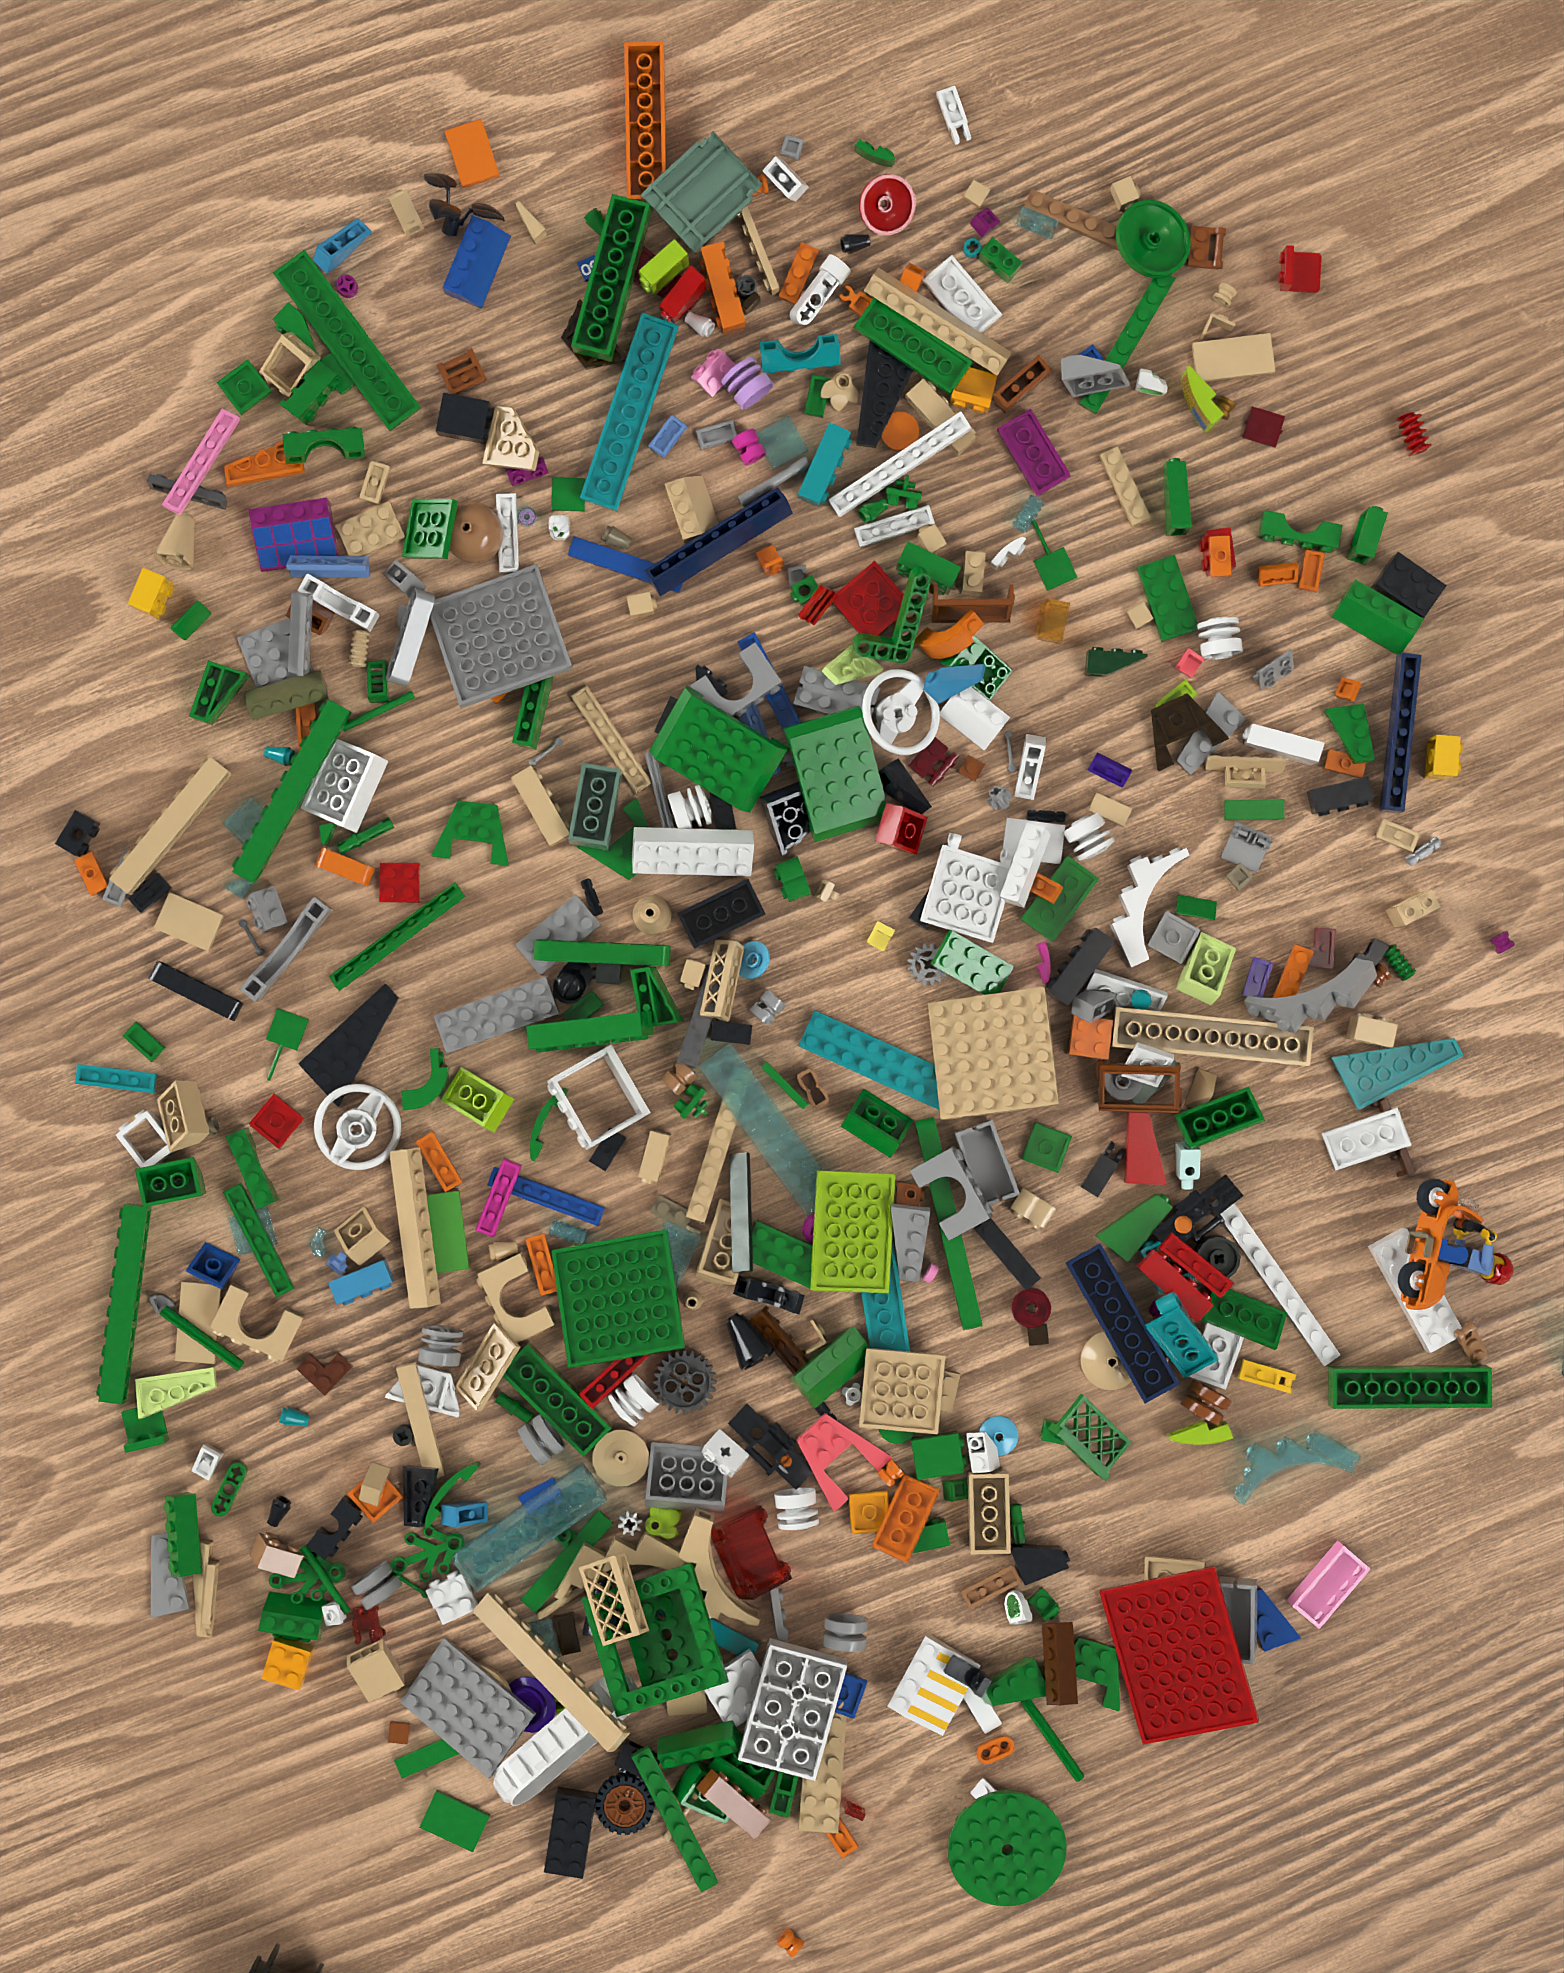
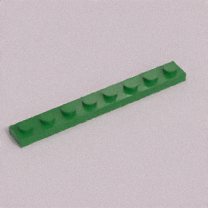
(1132, 334)
(397, 936)
(674, 1818)

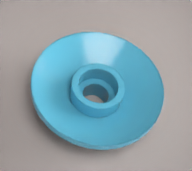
(754, 951)
(1004, 1426)

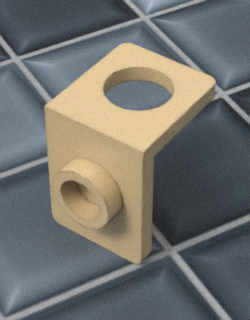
(1219, 320)
(820, 1330)

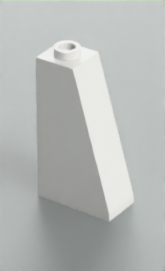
(1283, 744)

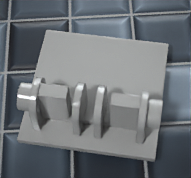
(1280, 667)
(1246, 847)

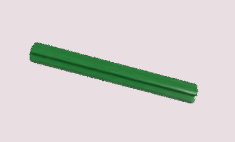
(202, 1338)
(1053, 1740)

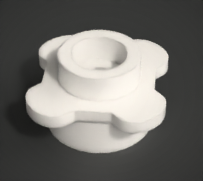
(850, 1400)

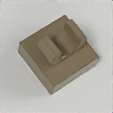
(1239, 876)

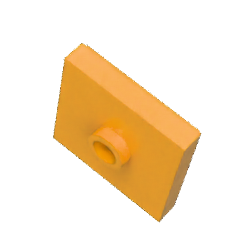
(867, 1511)

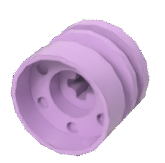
(744, 380)

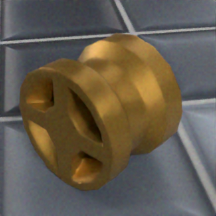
(1225, 406)

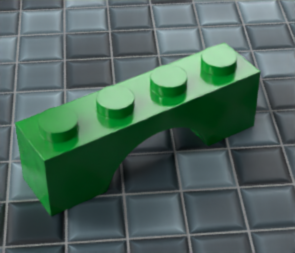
(299, 445)
(1275, 527)
(257, 1182)

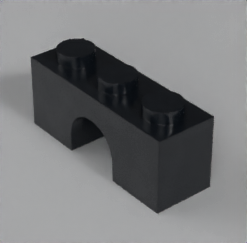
(325, 1542)

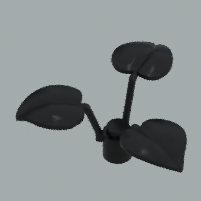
(452, 213)

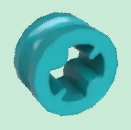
(967, 244)

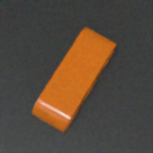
(344, 866)

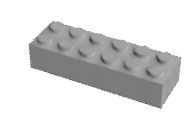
(497, 1014)

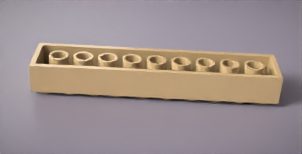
(1211, 1036)

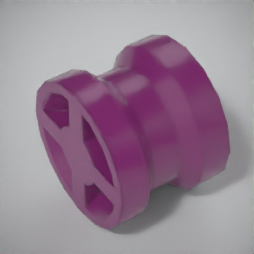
(344, 283)
(1502, 942)

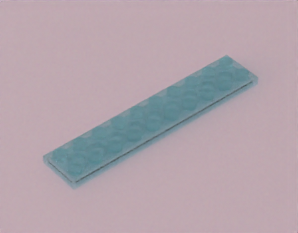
(764, 1124)

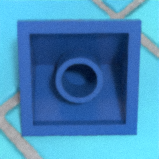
(213, 1266)

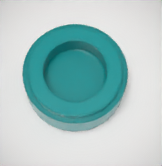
(1141, 999)

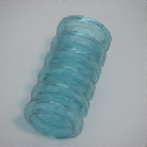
(1028, 513)
(568, 1232)

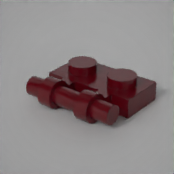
(928, 758)

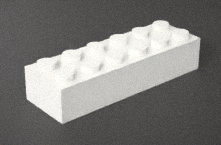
(692, 851)
(1432, 1325)

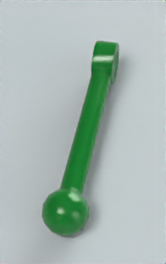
(423, 1592)

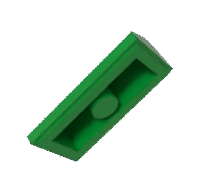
(191, 620)
(1196, 907)

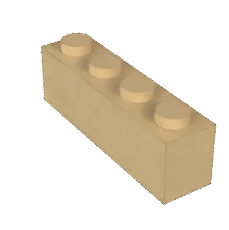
(936, 411)
(541, 806)

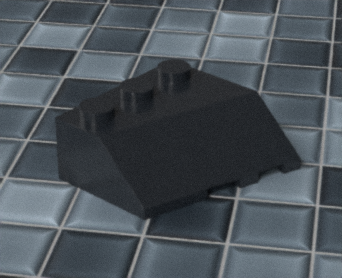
(786, 816)

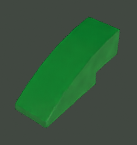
(783, 1794)

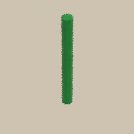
(379, 710)
(325, 1579)

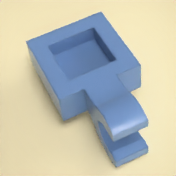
(338, 1263)

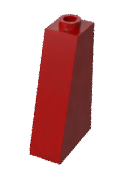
(1141, 1153)

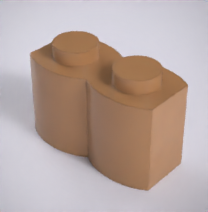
(810, 1083)

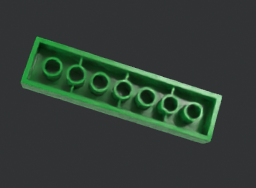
(611, 278)
(1410, 1386)

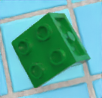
(144, 1432)

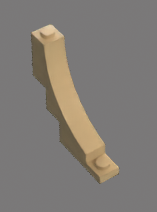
(649, 1551)

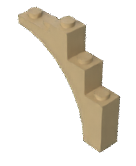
(718, 1595)

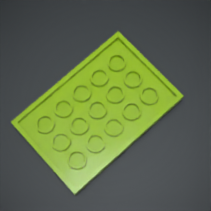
(852, 1232)

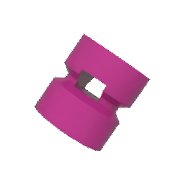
(748, 445)

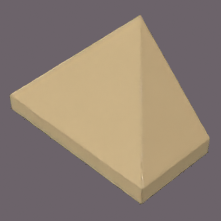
(1201, 1089)

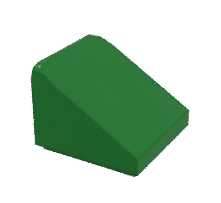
(326, 833)
(955, 1489)

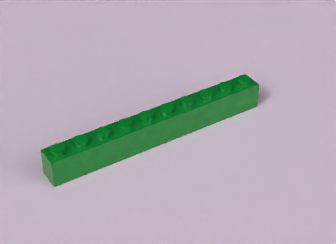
(291, 791)
(124, 1303)

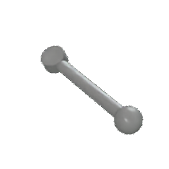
(558, 742)
(1011, 767)

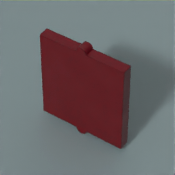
(1263, 427)

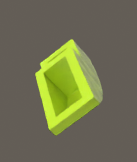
(1201, 1434)

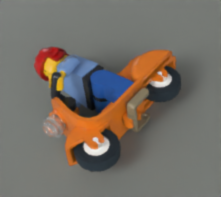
(1426, 1273)

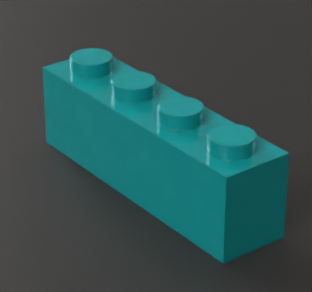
(824, 465)

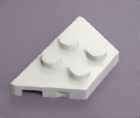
(438, 1390)

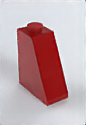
(683, 295)

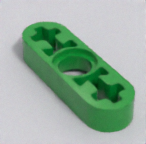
(228, 1504)

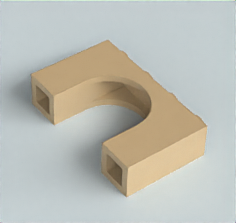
(493, 1282)
(228, 1323)

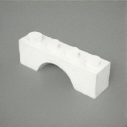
(339, 603)

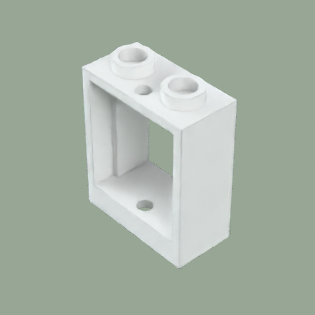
(157, 1125)

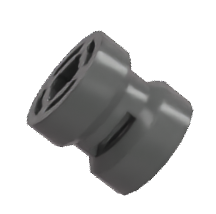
(744, 284)

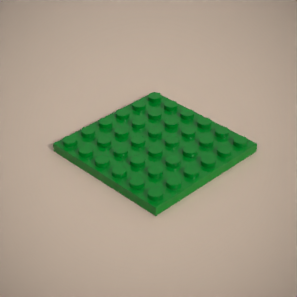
(618, 1299)

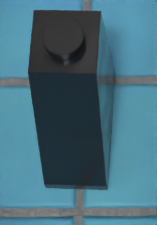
(1039, 1561)

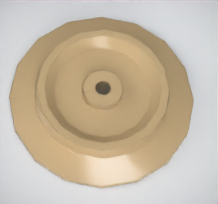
(616, 1470)

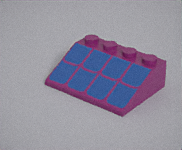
(292, 529)

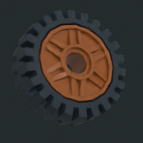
(622, 1818)

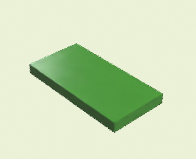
(448, 1231)

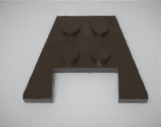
(1176, 720)

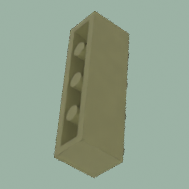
(286, 695)

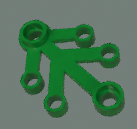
(431, 1551)
(310, 1578)

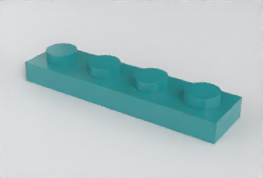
(115, 1078)

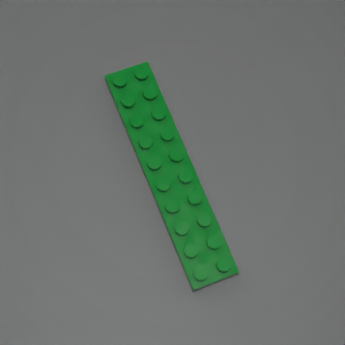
(347, 340)

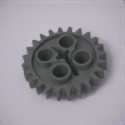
(675, 1397)

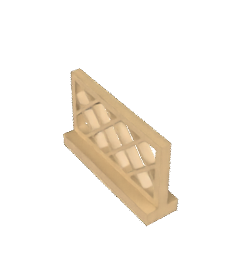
(628, 1598)

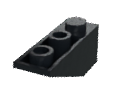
(901, 787)

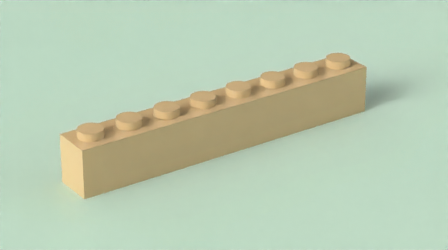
(937, 321)
(170, 826)
(415, 1228)

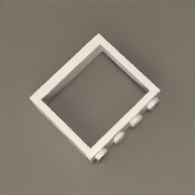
(625, 1083)

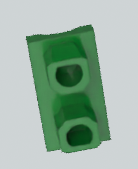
(912, 495)
(684, 1108)

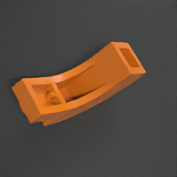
(952, 641)

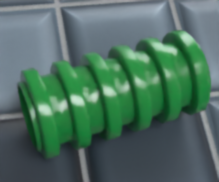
(1399, 963)

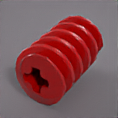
(1414, 433)

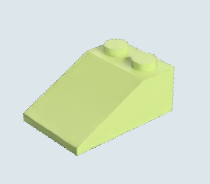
(1206, 969)

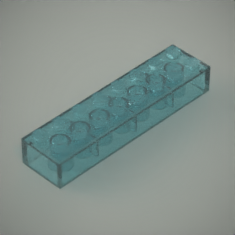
(529, 1527)

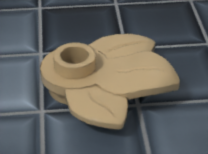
(839, 394)

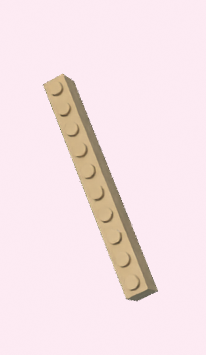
(551, 1671)

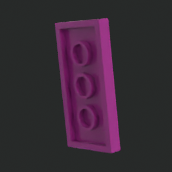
(1033, 452)

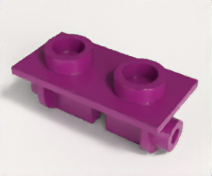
(519, 476)

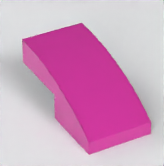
(1044, 968)

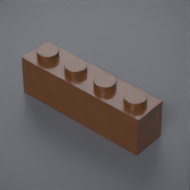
(1059, 1663)

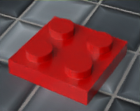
(399, 883)
(276, 1121)

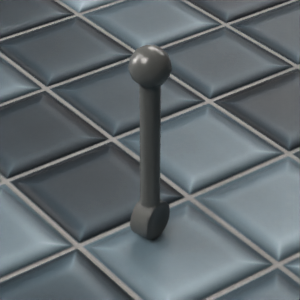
(243, 923)

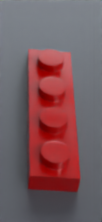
(1196, 1265)

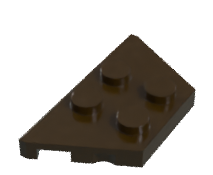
(587, 361)

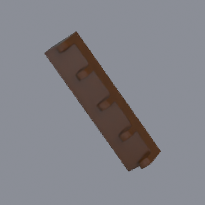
(1401, 1154)
(784, 1346)

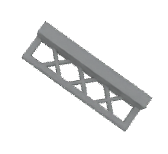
(300, 633)

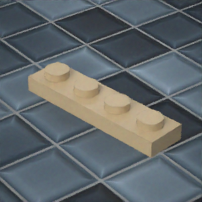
(1124, 486)

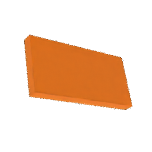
(905, 1518)

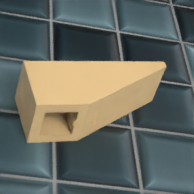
(406, 212)

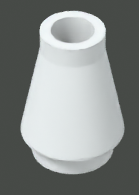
(700, 324)

